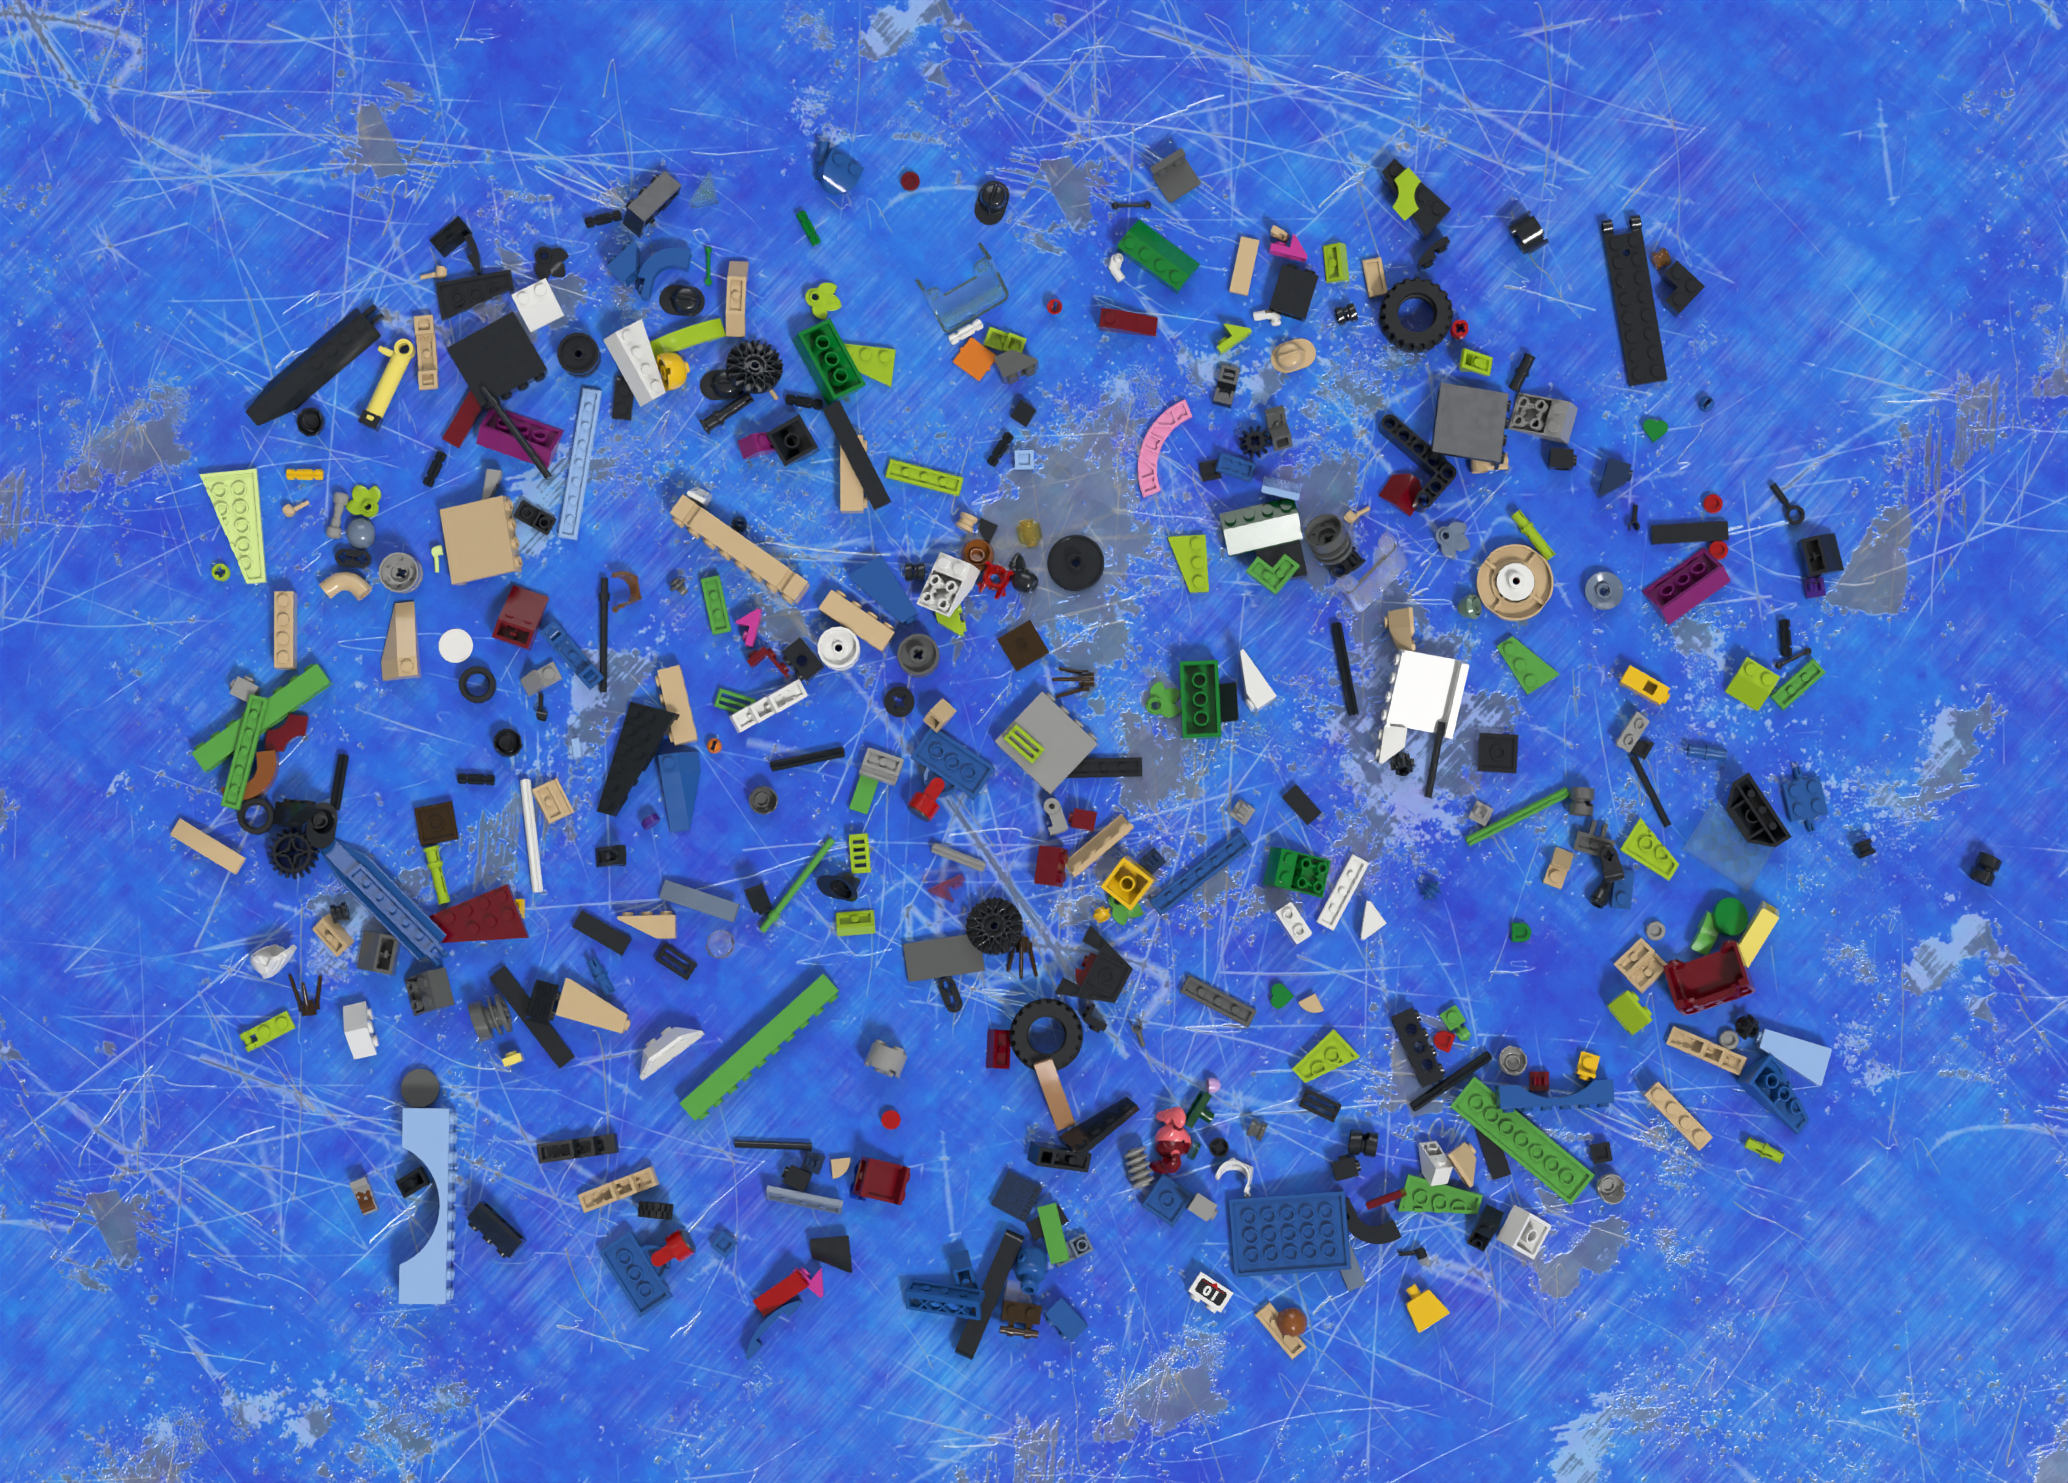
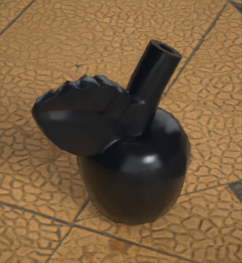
(1023, 579)

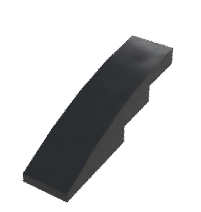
(578, 1148)

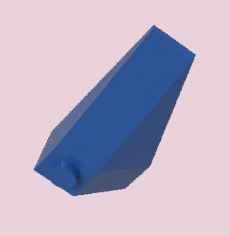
(1770, 1088)

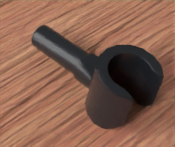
(1634, 518)
(540, 713)
(1420, 1253)

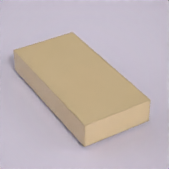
(1374, 277)

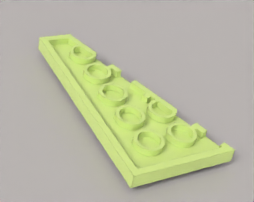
(239, 512)

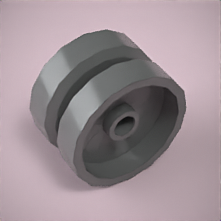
(918, 644)

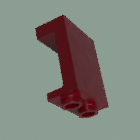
(881, 1180)

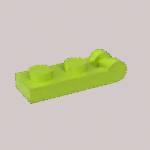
(268, 1031)

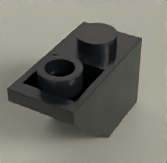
(1485, 1227)

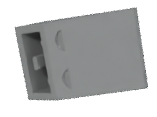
(1543, 417)

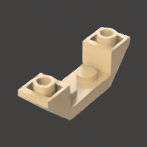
(736, 298)

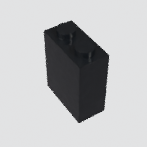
(1293, 292)

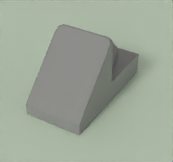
(541, 679)

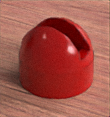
(1050, 305)

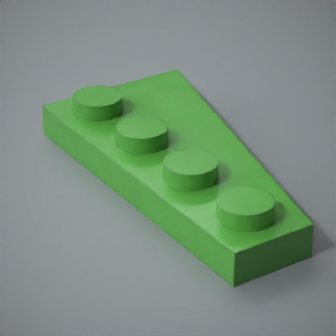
(1437, 1198)

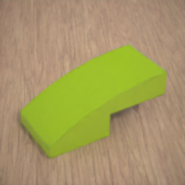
(1003, 341)

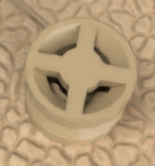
(966, 522)

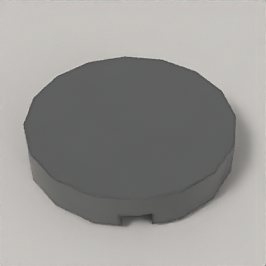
(420, 1088)

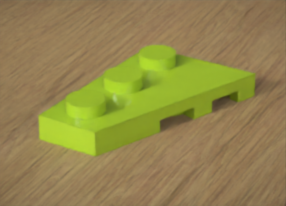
(874, 362)

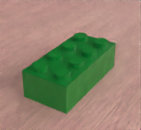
(1200, 700)

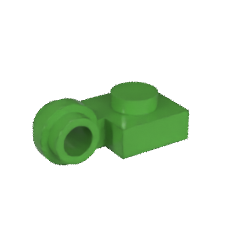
(1452, 1019)

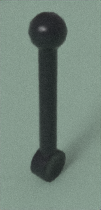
(1146, 205)
(1807, 651)

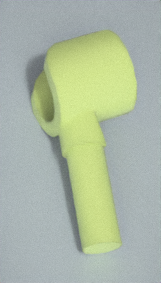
(437, 551)

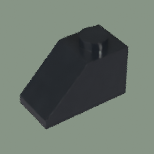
(759, 899)

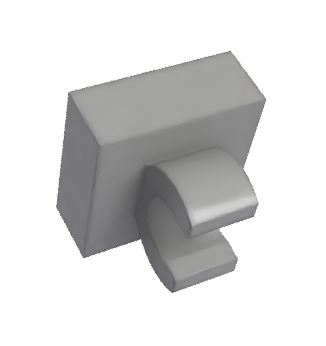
(1242, 812)
(1480, 813)

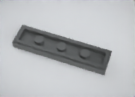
(1218, 1001)

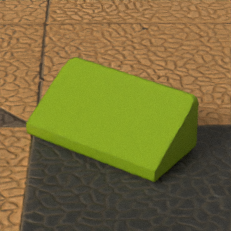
(1336, 263)
(855, 923)

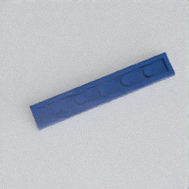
(1200, 873)

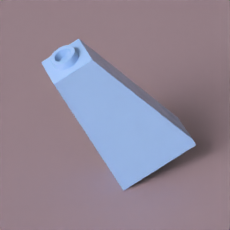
(1800, 1056)

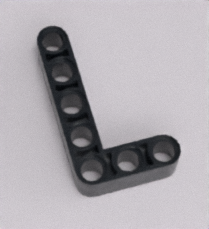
(1420, 459)

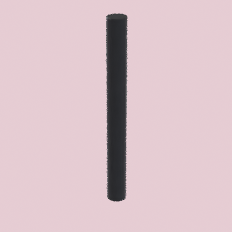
(1434, 759)
(1650, 791)
(773, 1145)

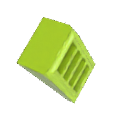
(854, 837)

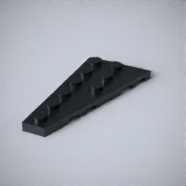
(636, 748)

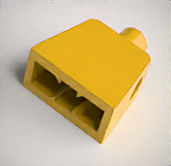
(1424, 1308)

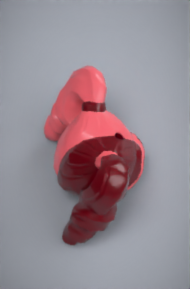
(1171, 1140)

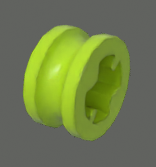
(223, 567)

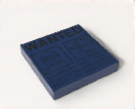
(1016, 1196)

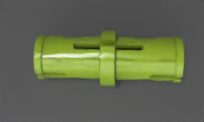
(1764, 1150)

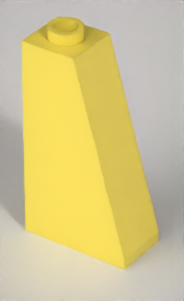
(1758, 931)

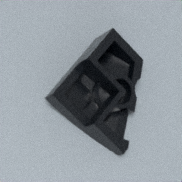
(833, 1251)

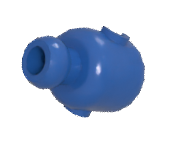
(1031, 1268)

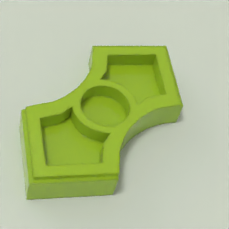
(1407, 184)

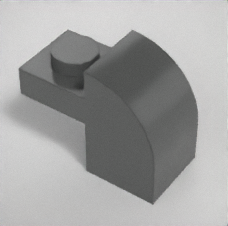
(1278, 428)

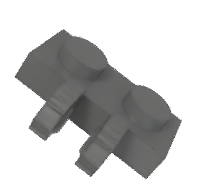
(1590, 843)

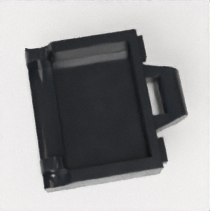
(1293, 550)

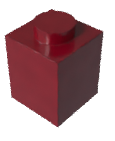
(1082, 820)

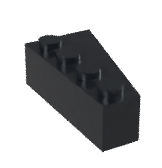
(1431, 208)

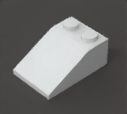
(1256, 689)

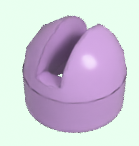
(1212, 1085)

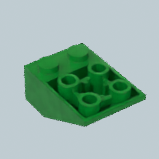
(1296, 872)

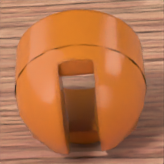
(718, 746)

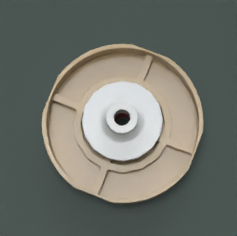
(1499, 592)

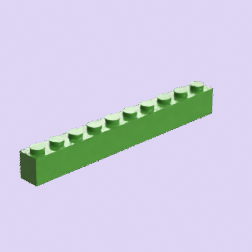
(759, 1047)

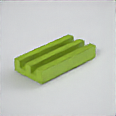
(1036, 754)

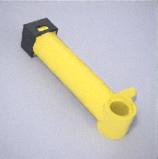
(387, 385)

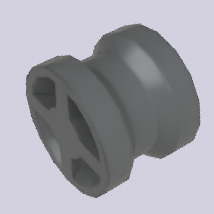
(1256, 1129)

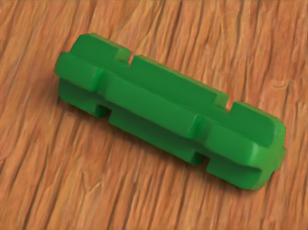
(808, 228)

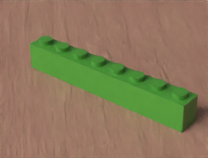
(281, 704)

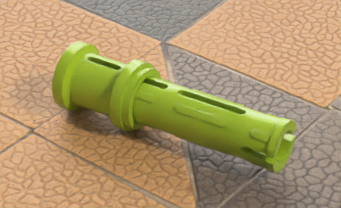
(435, 866)

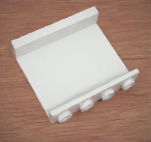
(1424, 692)

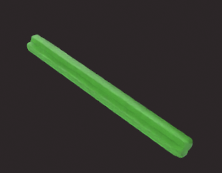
(1517, 816)

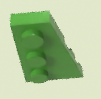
(1525, 665)

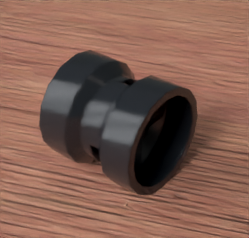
(1349, 311)
(919, 571)
(1220, 1149)

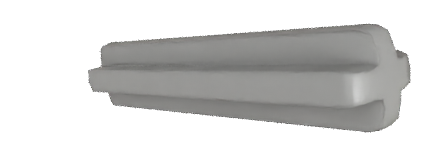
(958, 857)

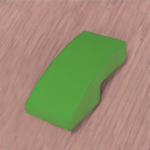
(1705, 936)

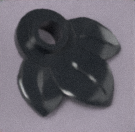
(552, 265)

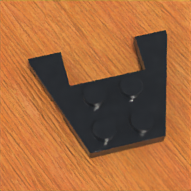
(1105, 976)

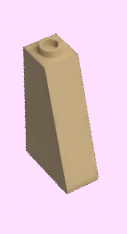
(586, 1007)

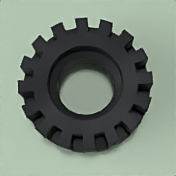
(655, 1210)

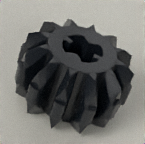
(1261, 443)

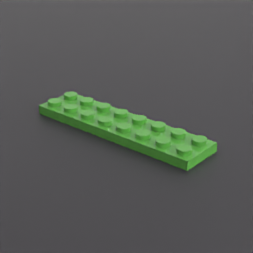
(1522, 1141)

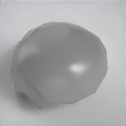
(1512, 1060)
(1611, 1188)

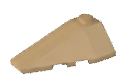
(1401, 628)
(401, 648)

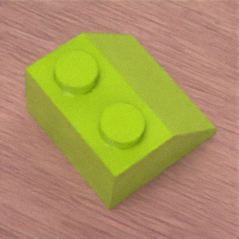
(1752, 684)

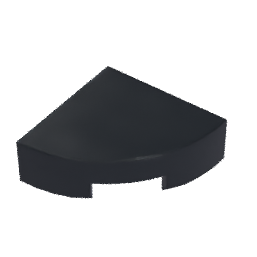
(987, 529)
(1642, 749)

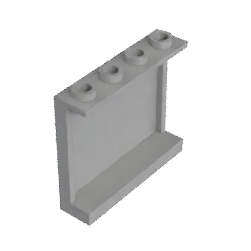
(1057, 733)

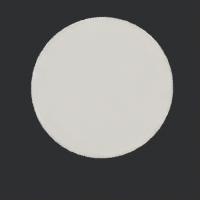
(455, 645)

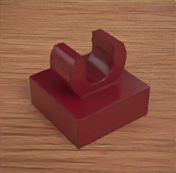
(1538, 1081)

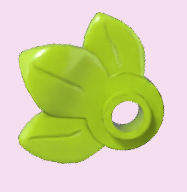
(825, 302)
(362, 499)

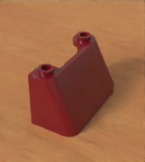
(1709, 979)

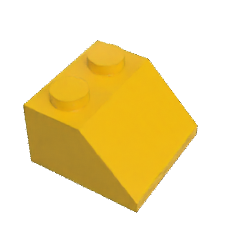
(1128, 882)

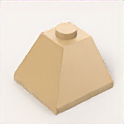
(1463, 1162)

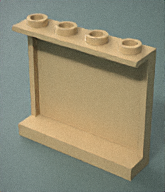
(481, 540)

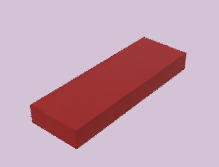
(781, 1292)

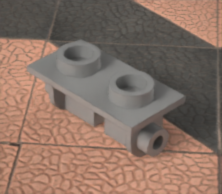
(1632, 732)

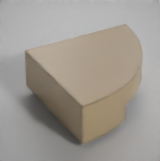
(1279, 234)
(1311, 1004)
(839, 1166)

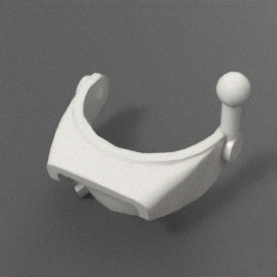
(1234, 1164)

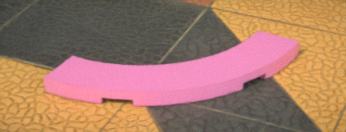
(1152, 445)

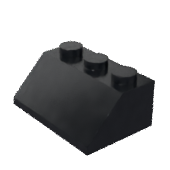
(495, 1230)

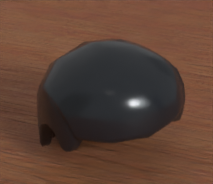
(311, 421)
(507, 743)

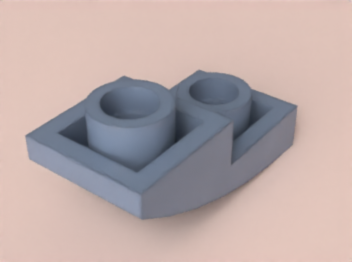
(1076, 1248)

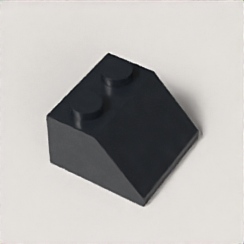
(793, 441)

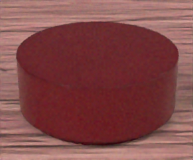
(910, 181)

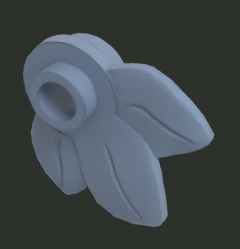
(1455, 539)

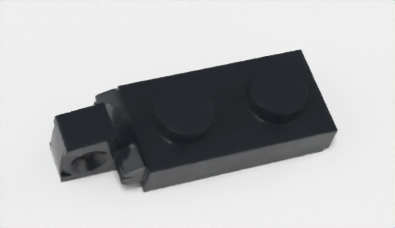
(622, 400)

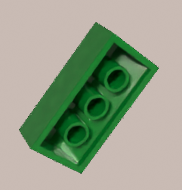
(1157, 256)
(828, 362)

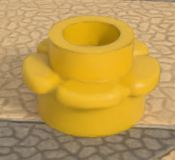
(1101, 914)

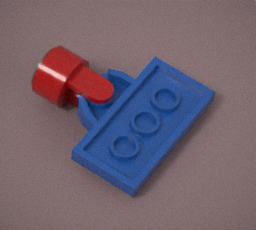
(947, 770)
(643, 1268)

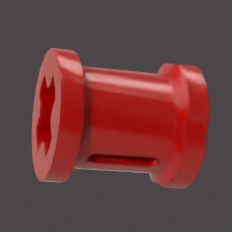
(1459, 323)

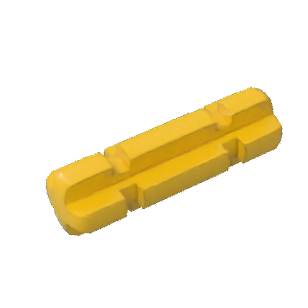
(304, 474)

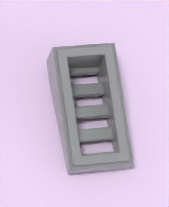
(491, 483)

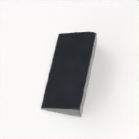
(450, 237)
(1228, 702)

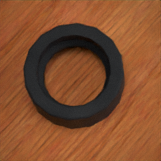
(463, 686)
(253, 830)

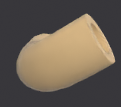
(346, 581)

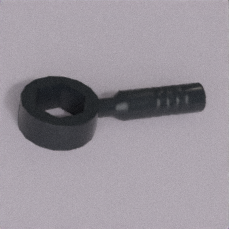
(1783, 499)

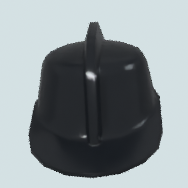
(991, 202)
(682, 300)
(717, 386)
(322, 827)
(840, 886)

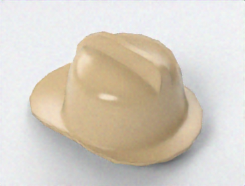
(1293, 355)

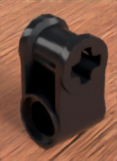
(1349, 565)
(1611, 867)

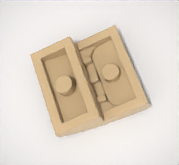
(1640, 965)

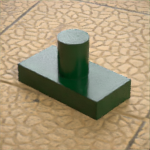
(1198, 1110)

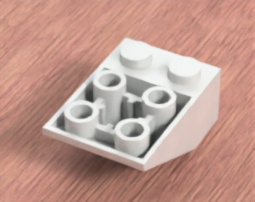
(947, 584)

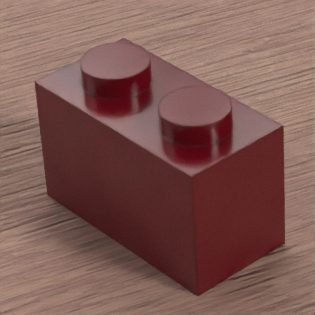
(1051, 866)

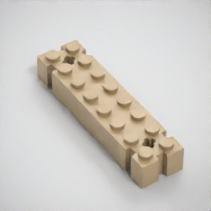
(739, 549)

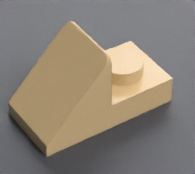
(1558, 868)

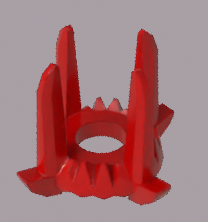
(987, 582)

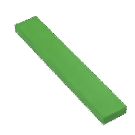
(245, 752)

